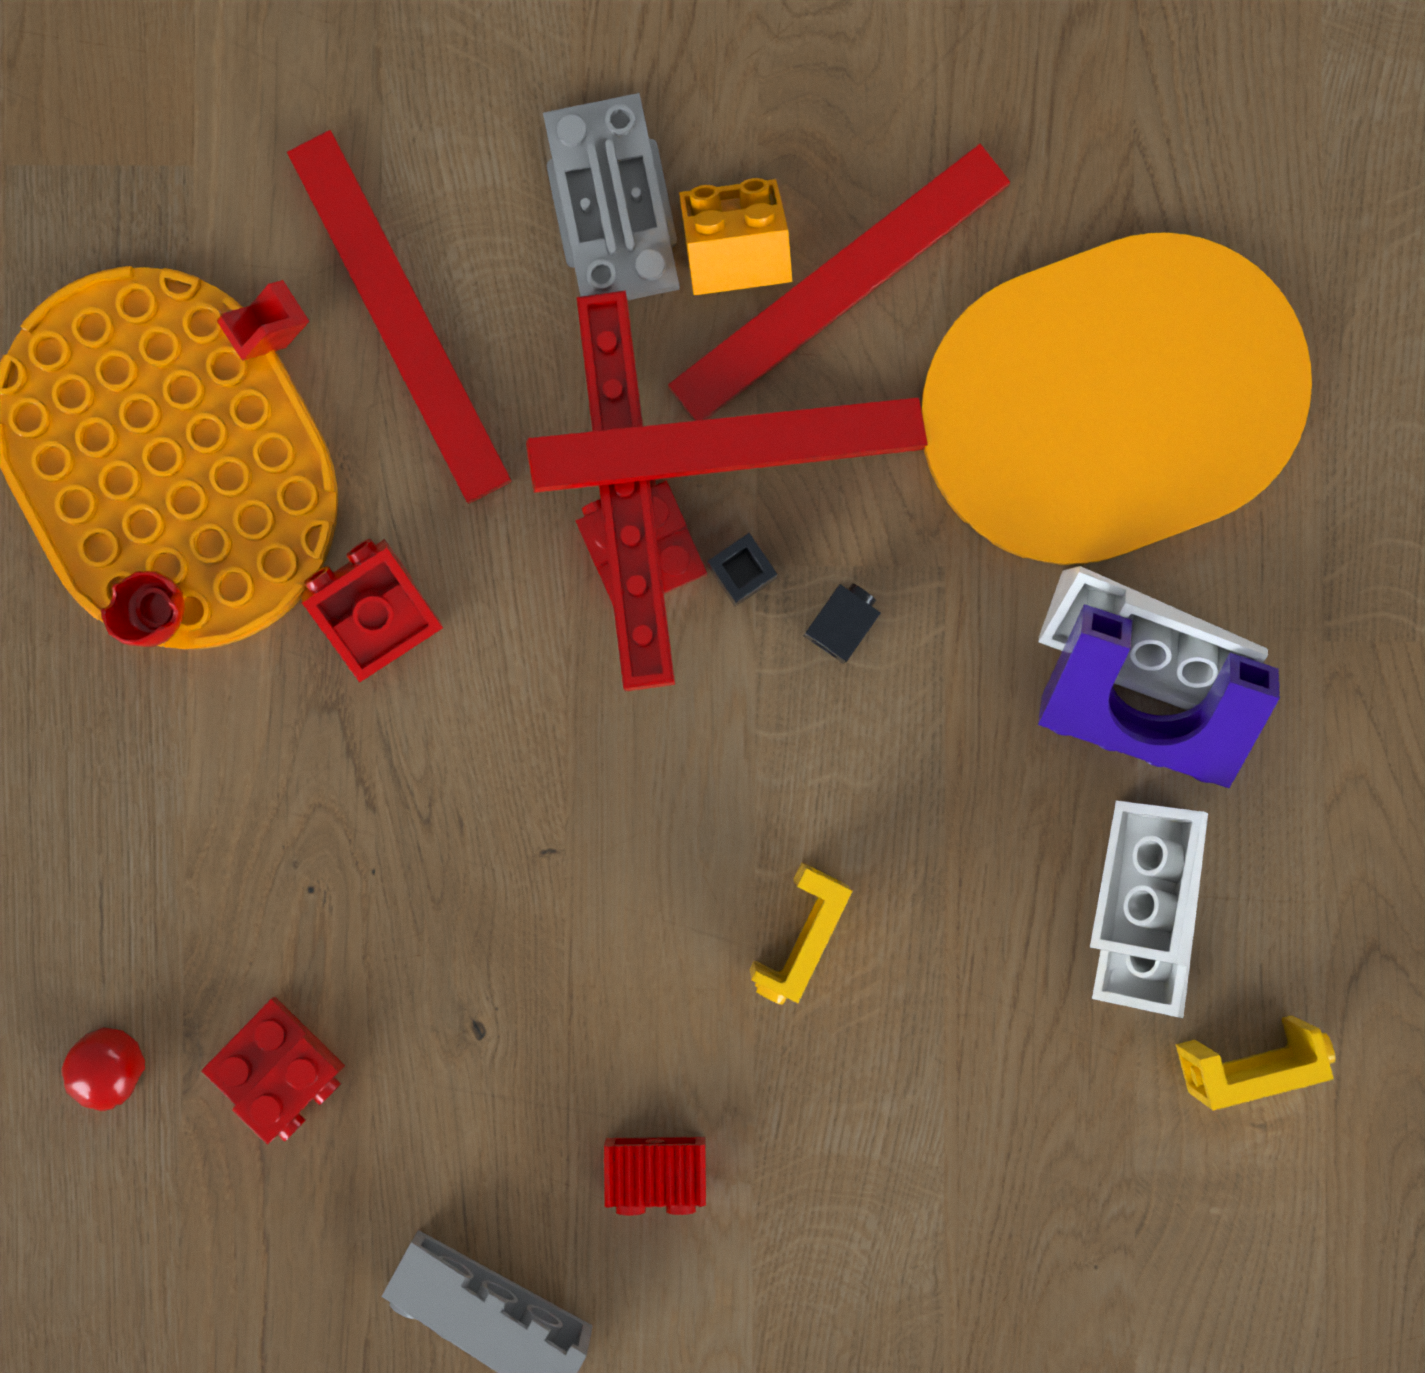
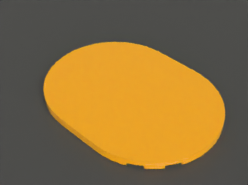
(1116, 398)
(164, 453)

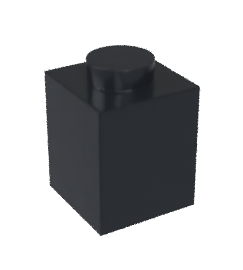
(742, 569)
(843, 622)

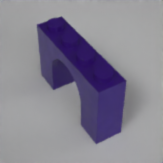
(1201, 742)

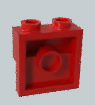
(677, 550)
(369, 608)
(274, 1072)

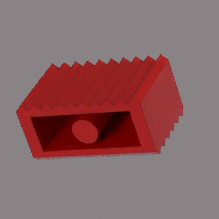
(655, 1173)

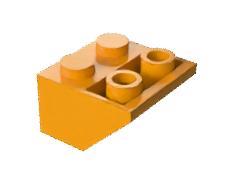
(736, 236)

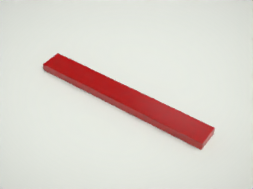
(839, 284)
(399, 317)
(725, 444)
(626, 506)

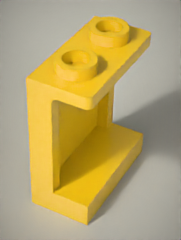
(811, 942)
(1226, 1084)

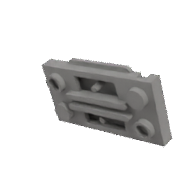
(611, 198)

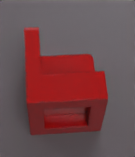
(266, 324)

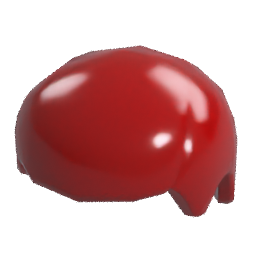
(144, 609)
(103, 1069)

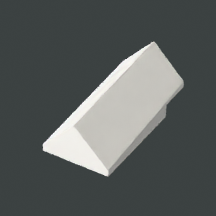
(1170, 651)
(1148, 907)

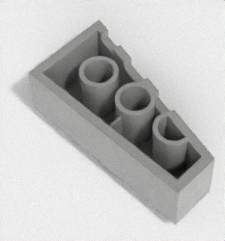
(485, 1312)

